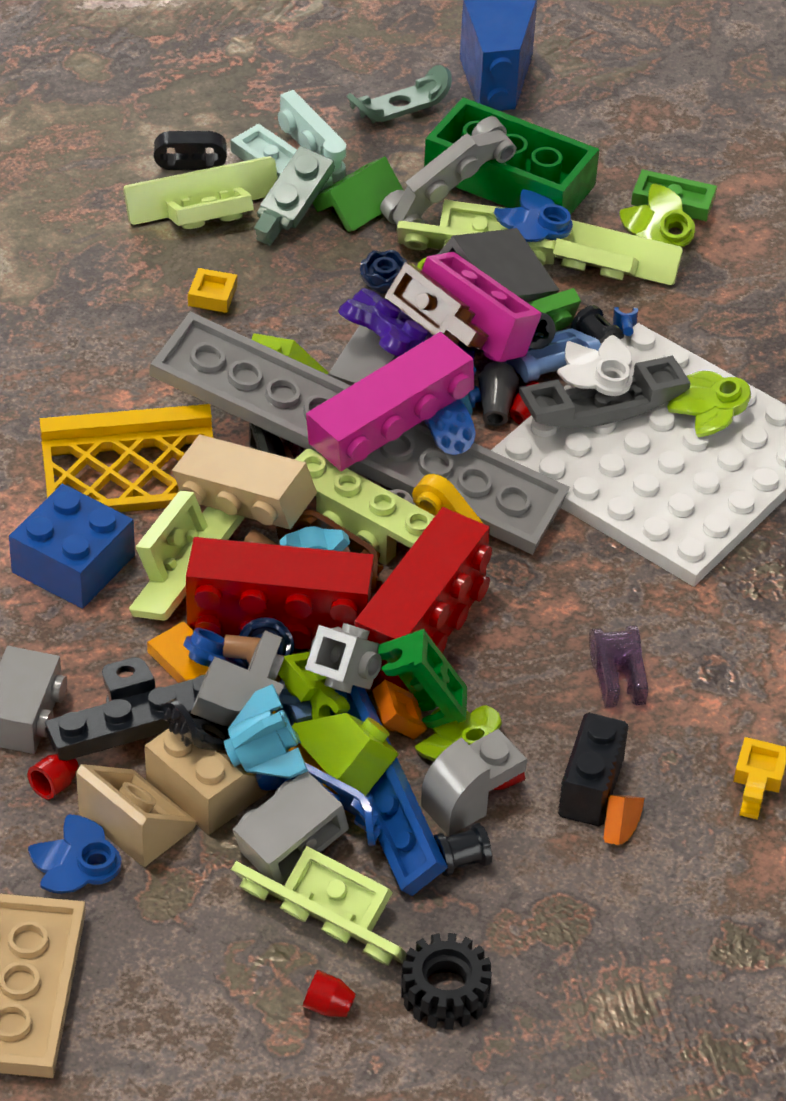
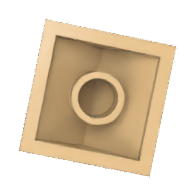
(131, 811)

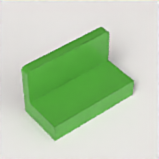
(360, 193)

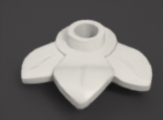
(598, 370)

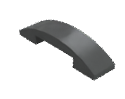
(652, 386)

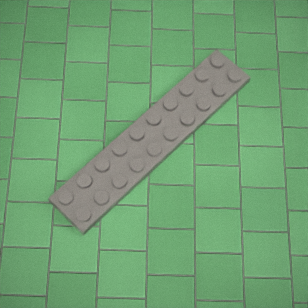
(280, 391)

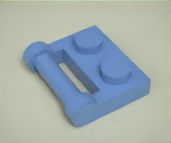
(551, 357)

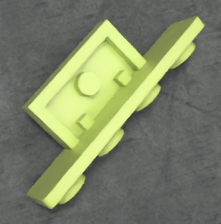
(201, 194)
(460, 219)
(618, 254)
(365, 507)
(167, 552)
(333, 894)

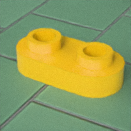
(438, 492)

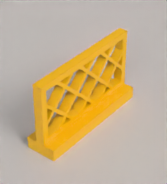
(126, 434)

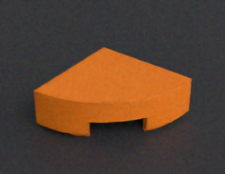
(622, 818)

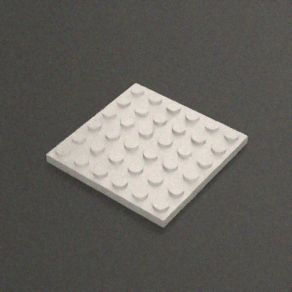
(658, 483)

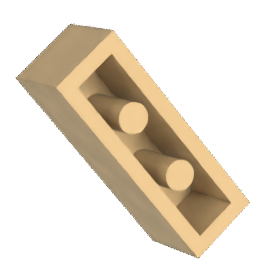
(245, 481)

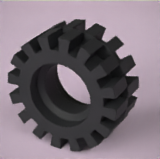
(451, 958)

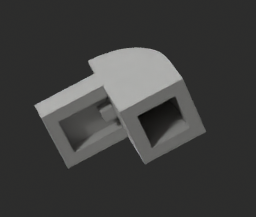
(230, 687)
(463, 775)

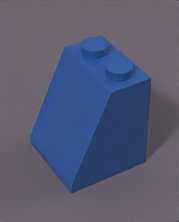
(497, 49)

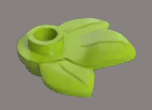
(659, 216)
(712, 401)
(477, 725)

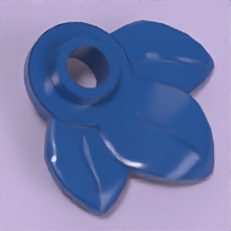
(536, 218)
(205, 646)
(71, 860)

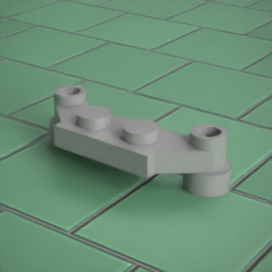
(448, 170)

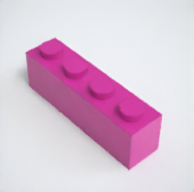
(390, 401)

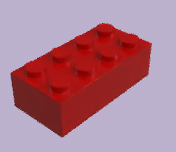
(296, 585)
(431, 585)

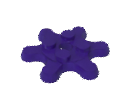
(396, 329)

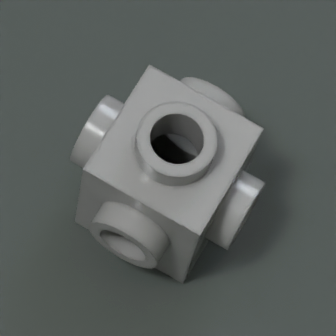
(344, 657)

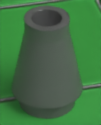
(497, 389)

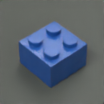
(72, 545)

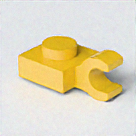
(760, 769)

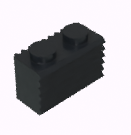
(593, 769)

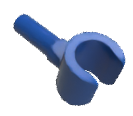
(625, 321)

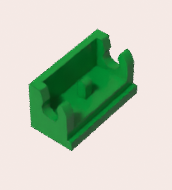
(427, 677)

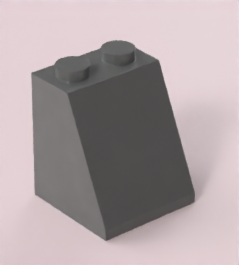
(506, 259)

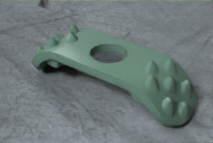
(424, 94)

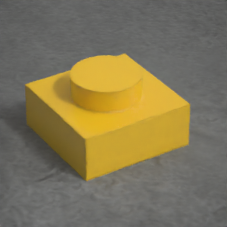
(212, 290)

